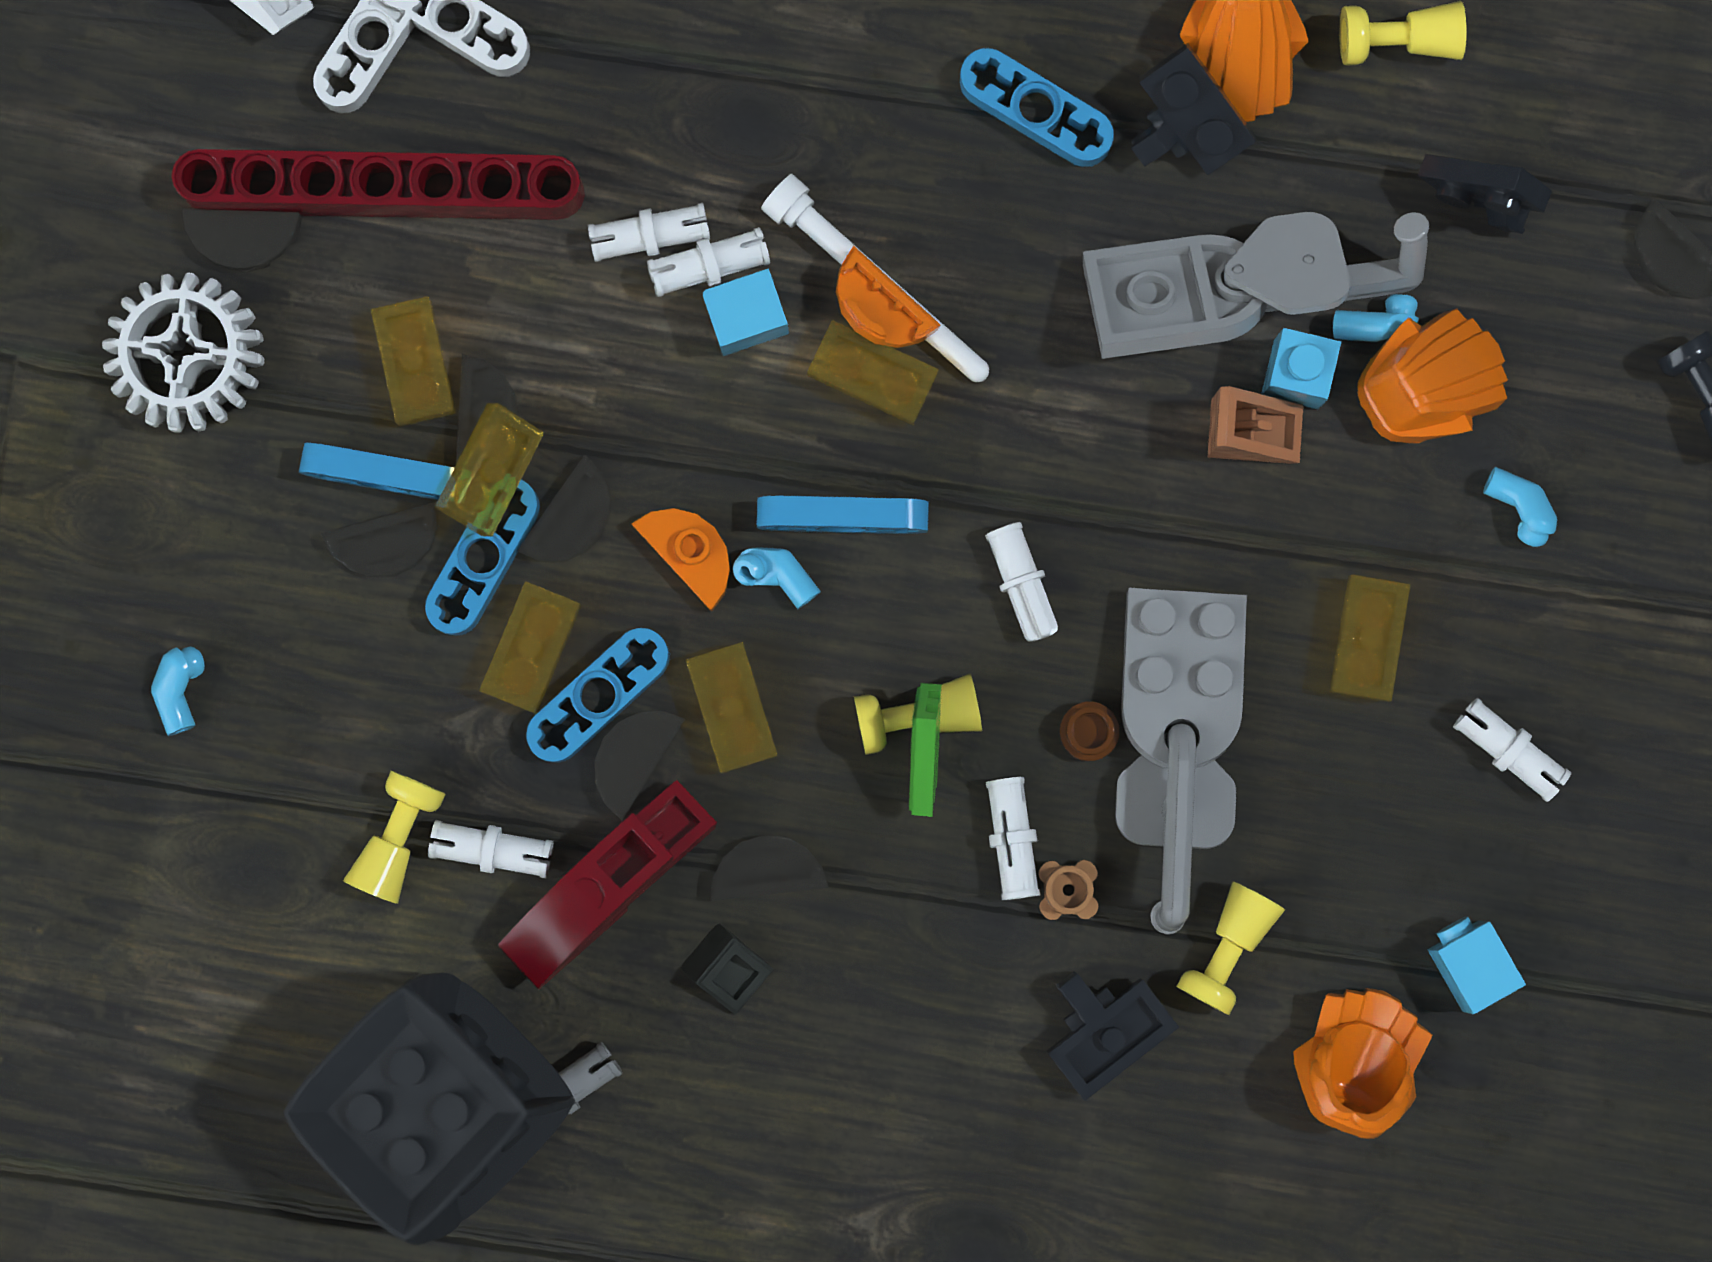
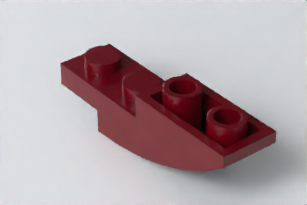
(606, 883)

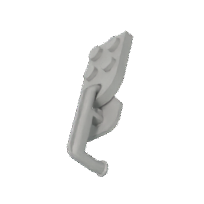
(1292, 263)
(1185, 671)

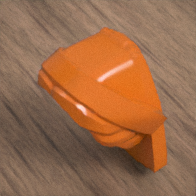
(1247, 49)
(1432, 379)
(1361, 1062)

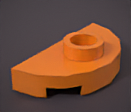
(879, 306)
(690, 549)

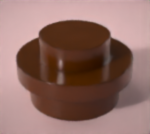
(1089, 731)

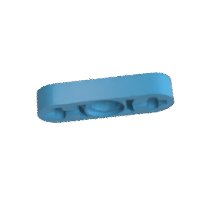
(992, 96)
(374, 470)
(842, 514)
(472, 601)
(574, 735)

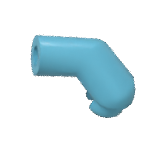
(1374, 325)
(1530, 502)
(775, 568)
(170, 685)

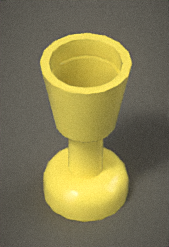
(1429, 32)
(957, 714)
(385, 859)
(1242, 927)

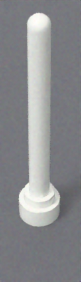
(794, 207)

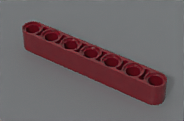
(355, 169)

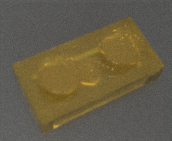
(413, 361)
(872, 373)
(489, 469)
(1369, 638)
(530, 647)
(731, 708)

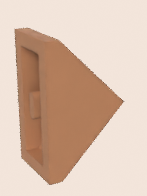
(1254, 427)

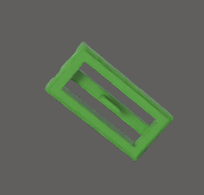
(925, 749)

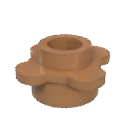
(1056, 902)

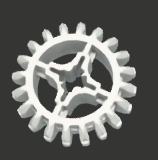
(183, 328)

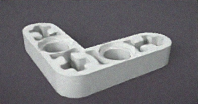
(400, 18)

